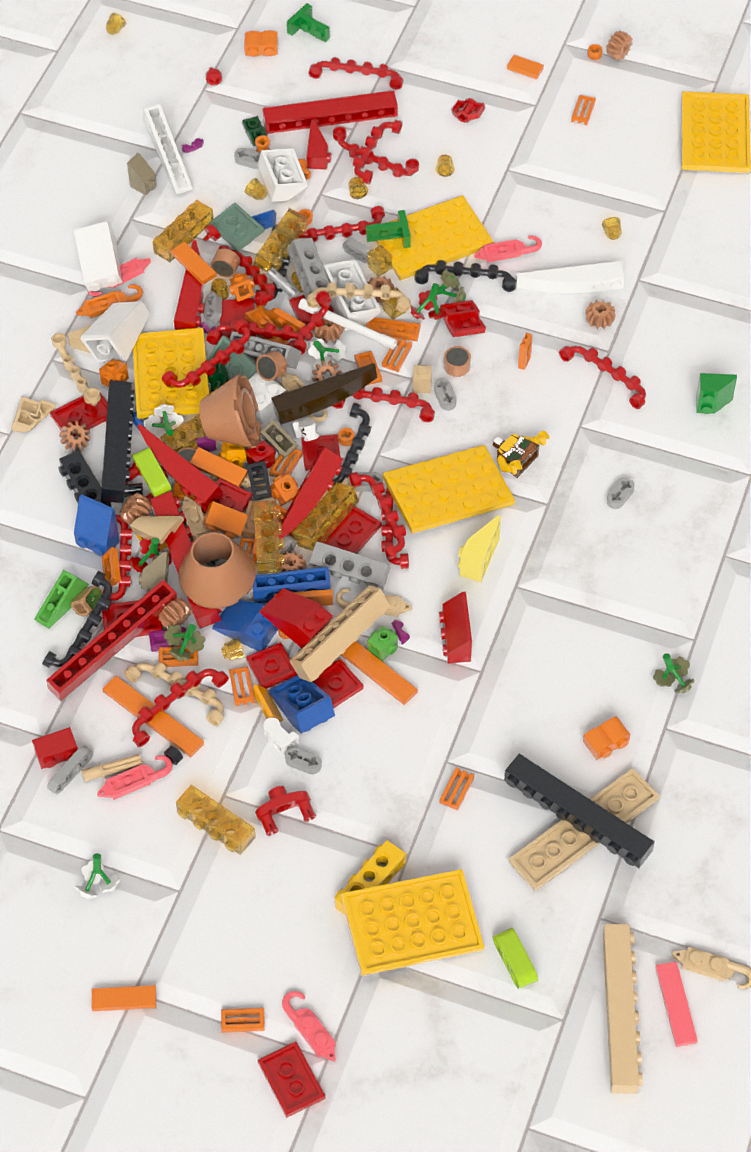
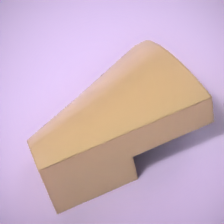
(30, 414)
(156, 526)

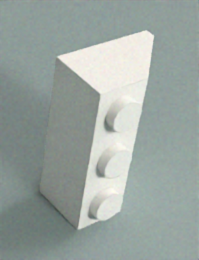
(281, 173)

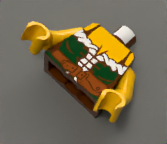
(518, 452)

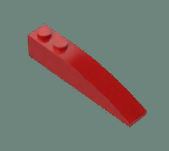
(190, 300)
(182, 472)
(312, 489)

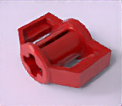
(468, 107)

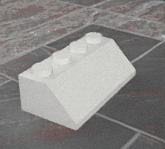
(356, 308)

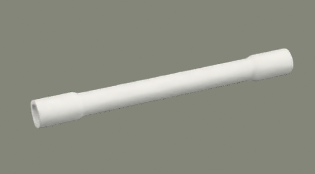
(382, 339)

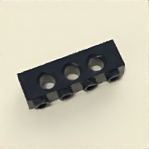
(80, 477)

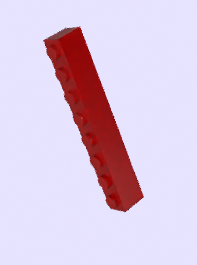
(330, 112)
(179, 545)
(110, 641)

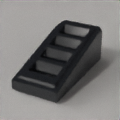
(256, 467)

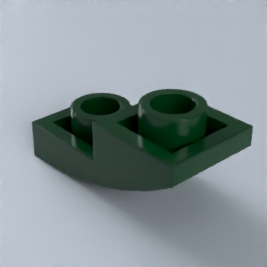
(253, 129)
(219, 377)

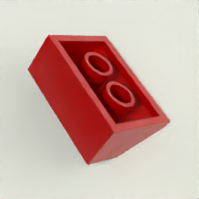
(456, 629)

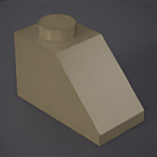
(141, 175)
(278, 438)
(155, 572)

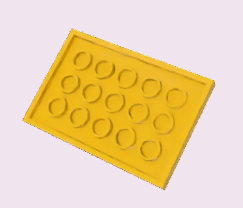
(716, 132)
(437, 233)
(163, 352)
(448, 489)
(412, 922)

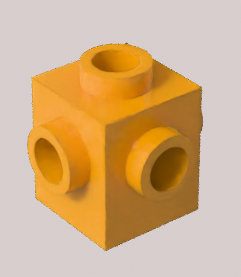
(233, 453)

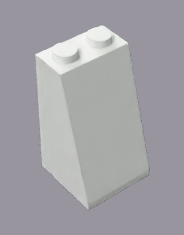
(98, 256)
(116, 331)

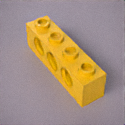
(385, 853)

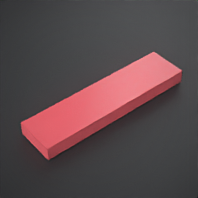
(676, 1004)

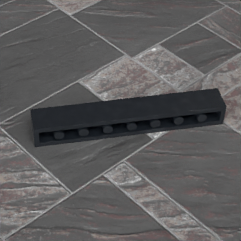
(116, 442)
(579, 811)

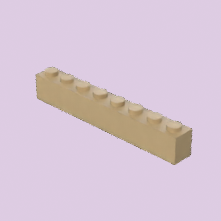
(621, 1010)

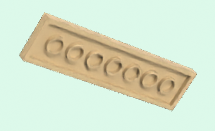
(565, 845)

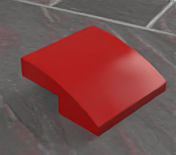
(462, 318)

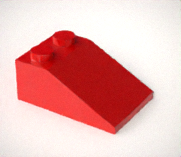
(296, 616)

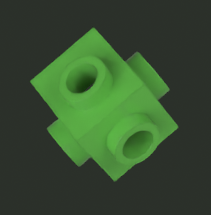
(382, 643)

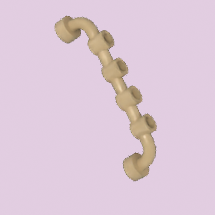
(367, 291)
(91, 395)
(214, 717)

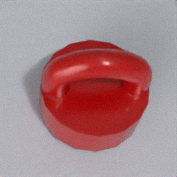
(213, 76)
(212, 233)

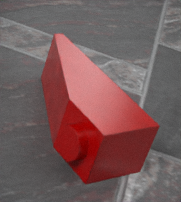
(317, 149)

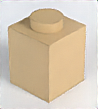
(422, 379)

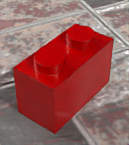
(55, 748)

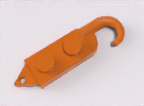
(98, 305)
(282, 318)

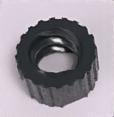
(174, 755)

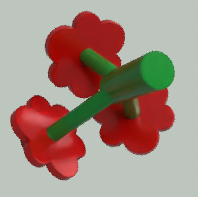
(428, 301)
(150, 549)

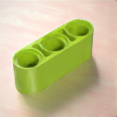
(151, 472)
(515, 958)

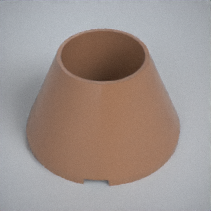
(230, 413)
(221, 584)

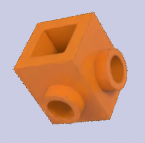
(241, 286)
(113, 370)
(284, 489)

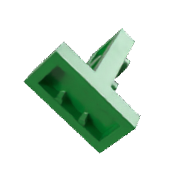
(303, 20)
(390, 230)

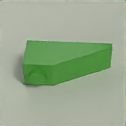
(60, 598)

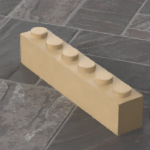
(340, 633)

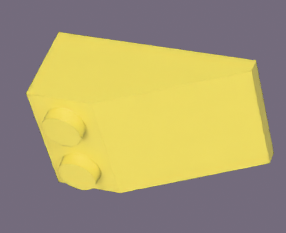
(479, 550)

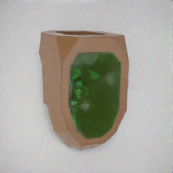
(86, 600)

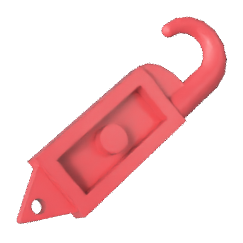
(507, 250)
(129, 271)
(133, 779)
(310, 1028)

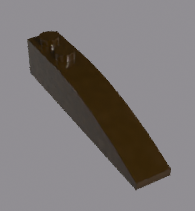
(321, 394)

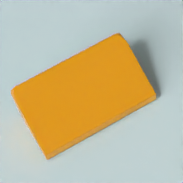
(266, 703)

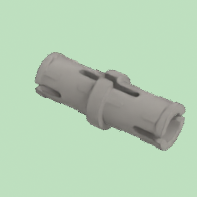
(282, 282)

